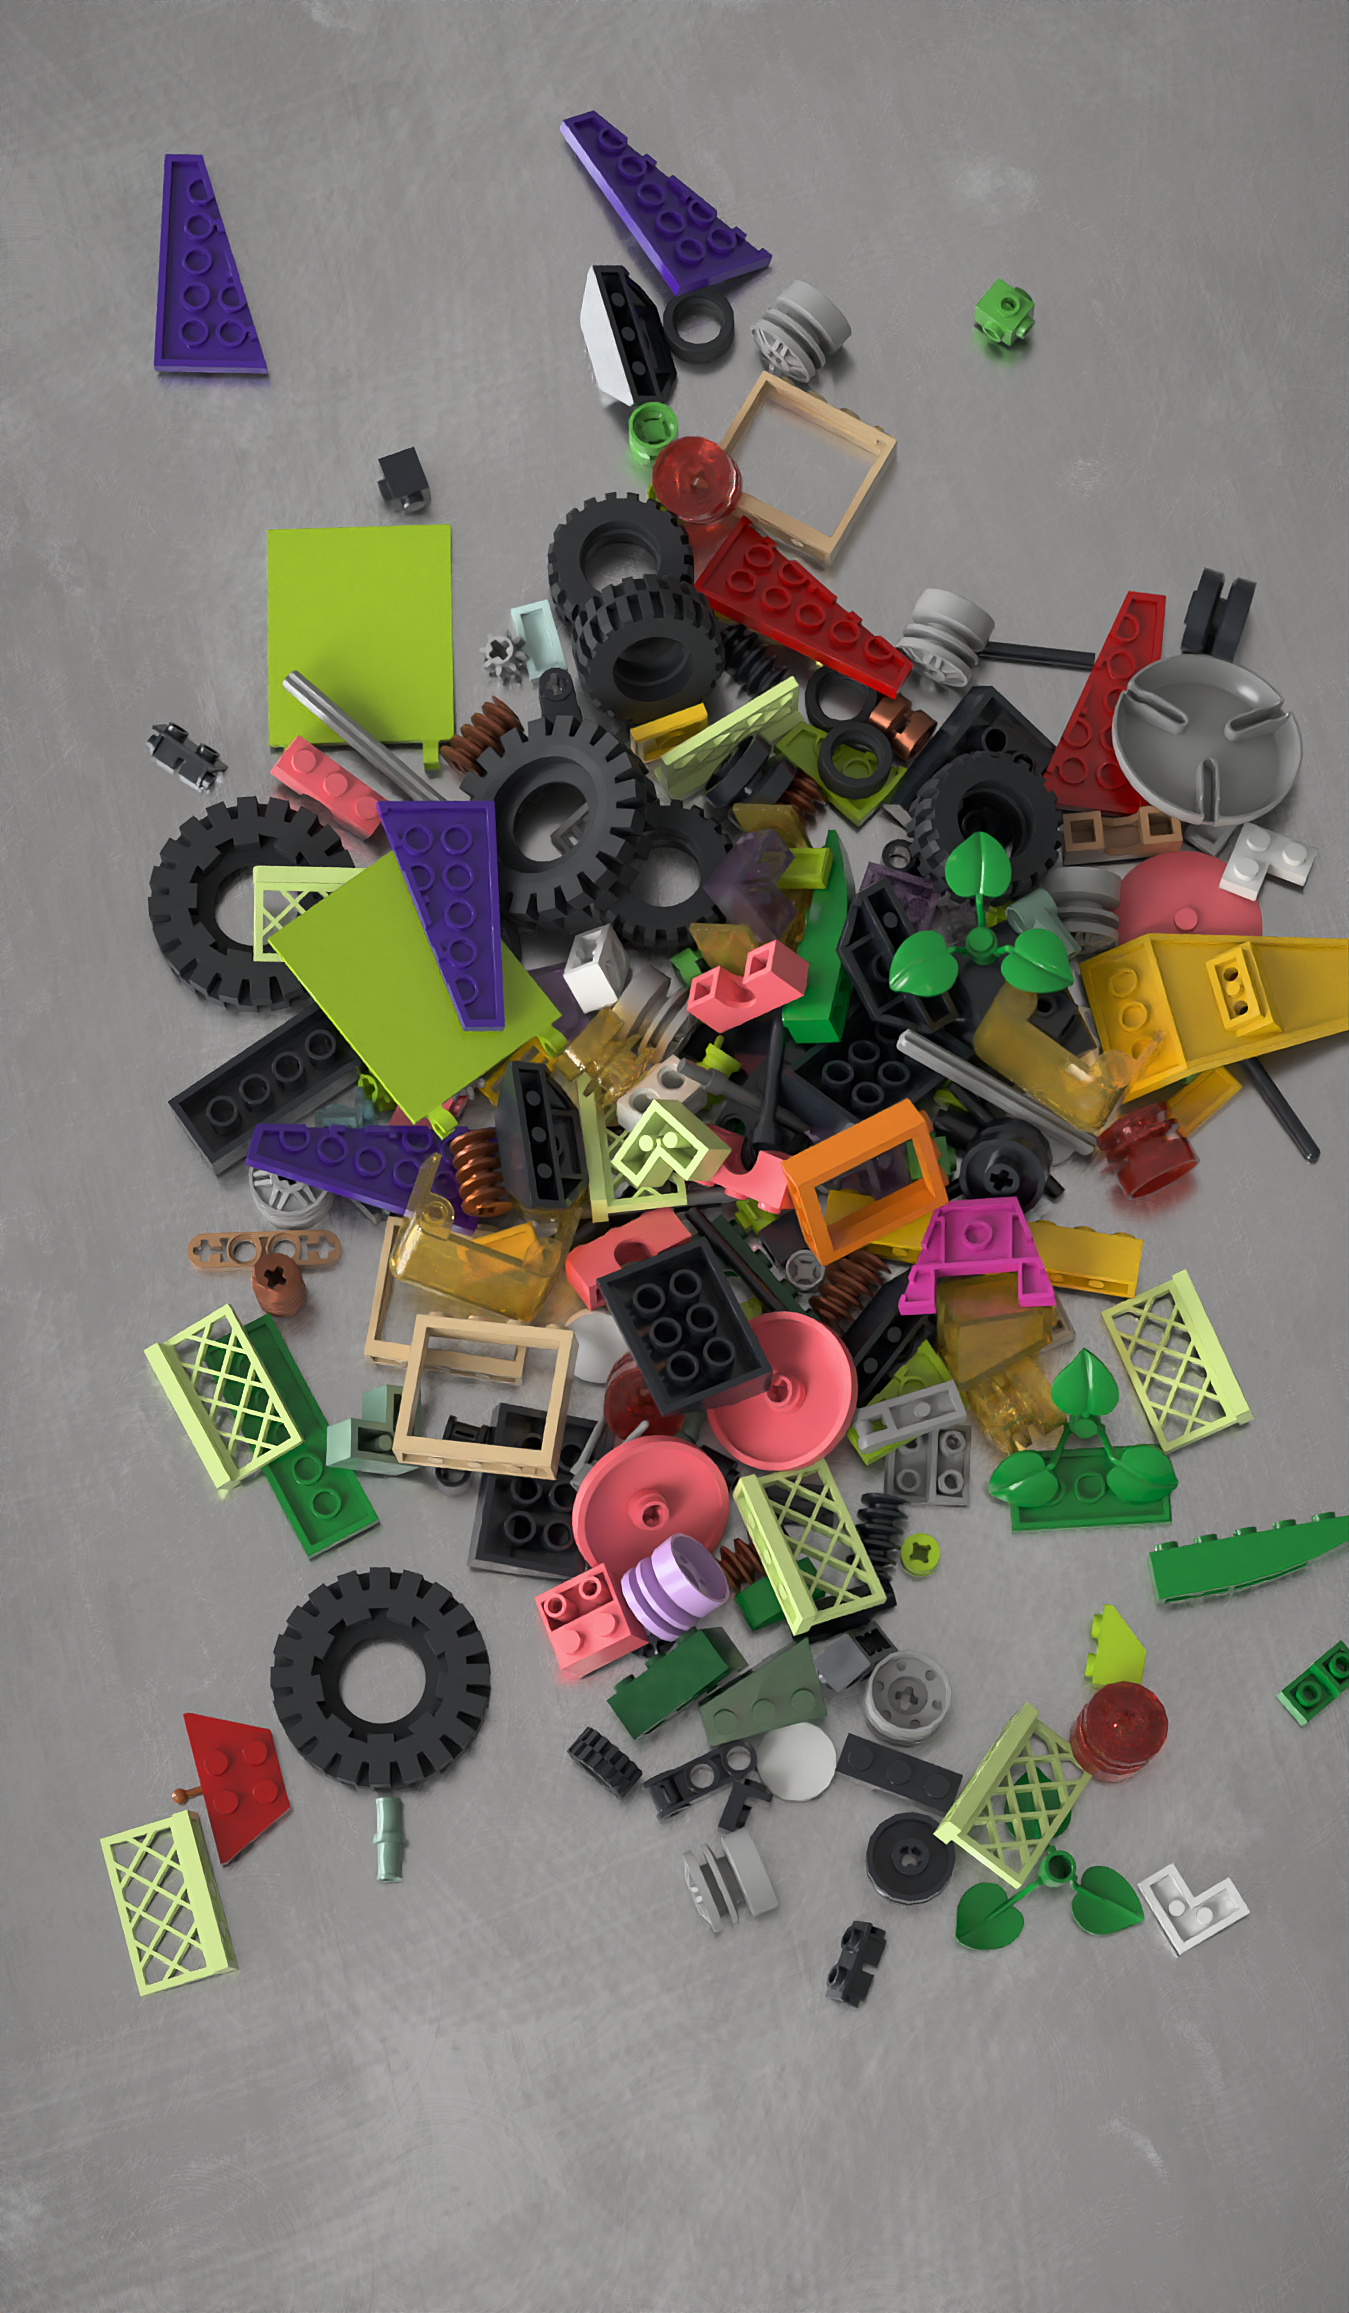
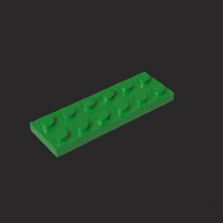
(319, 1500)

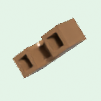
(1100, 839)

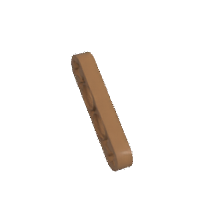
(264, 1243)

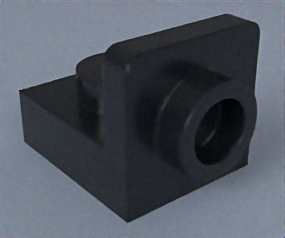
(736, 1811)

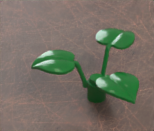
(1035, 963)
(1084, 1392)
(1100, 1907)

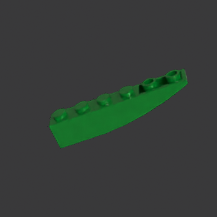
(824, 1007)
(1244, 1560)

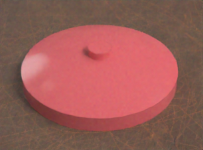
(1183, 897)
(807, 1401)
(644, 1497)

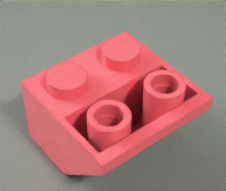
(590, 1621)

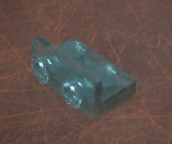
(355, 1117)

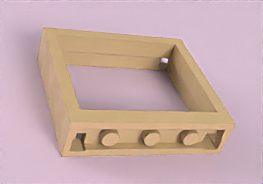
(840, 422)
(436, 1360)
(476, 1456)

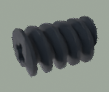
(749, 662)
(878, 1530)

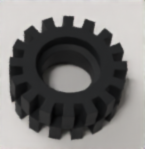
(604, 1762)

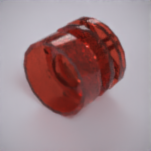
(682, 465)
(1150, 1156)
(627, 1408)
(1115, 1752)

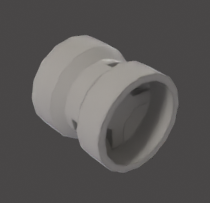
(804, 1266)

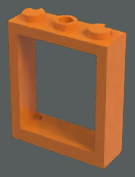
(849, 1150)

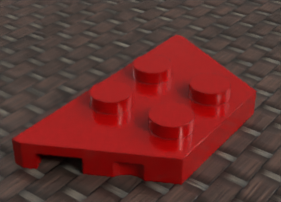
(237, 1780)

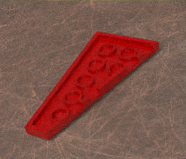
(788, 604)
(1084, 762)

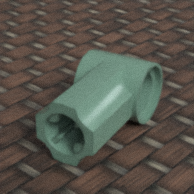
(1040, 911)

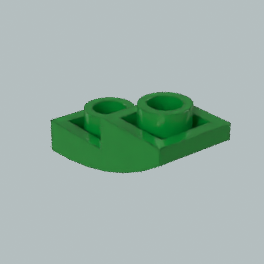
(760, 1604)
(1318, 1685)

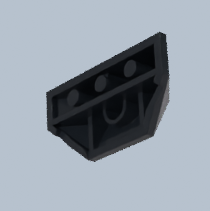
(625, 338)
(866, 948)
(539, 1139)
(885, 1339)

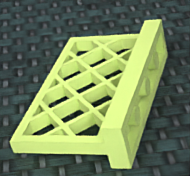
(690, 764)
(291, 879)
(600, 1167)
(1210, 1352)
(191, 1406)
(776, 1553)
(985, 1783)
(203, 1898)

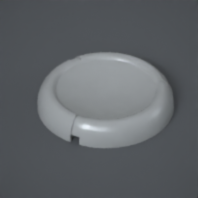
(1206, 740)

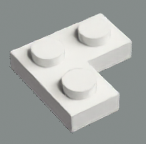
(1264, 852)
(1187, 1918)

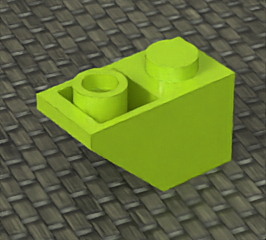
(1118, 1651)

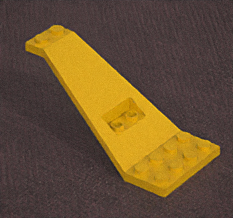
(1183, 987)

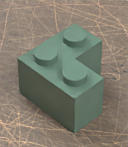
(369, 1441)

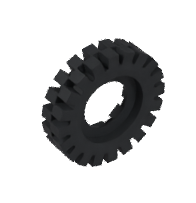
(617, 817)
(188, 882)
(364, 1608)

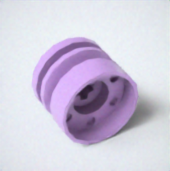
(675, 1587)

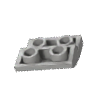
(931, 1468)

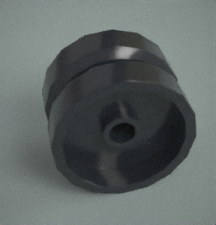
(1217, 615)
(749, 776)
(1006, 1161)
(906, 1835)

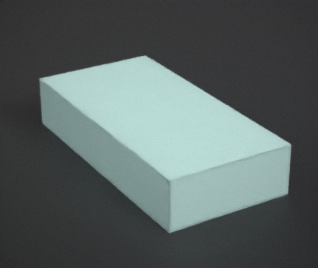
(537, 628)

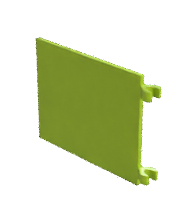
(367, 627)
(383, 991)

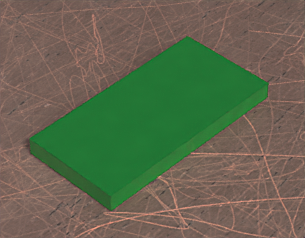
(1086, 1498)

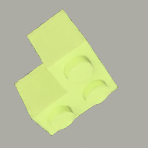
(670, 1140)

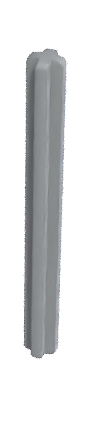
(359, 738)
(995, 1091)

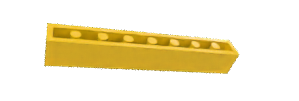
(1071, 1256)

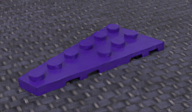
(662, 212)
(200, 296)
(453, 880)
(362, 1164)

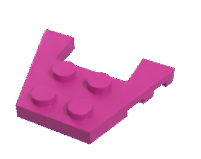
(977, 1239)

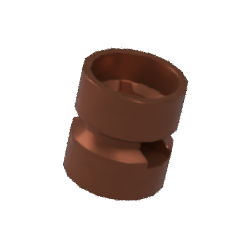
(891, 716)

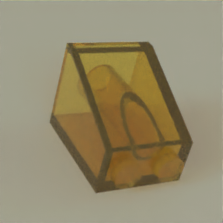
(986, 1329)

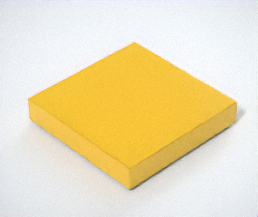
(666, 733)

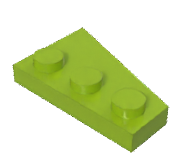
(803, 748)
(918, 1373)

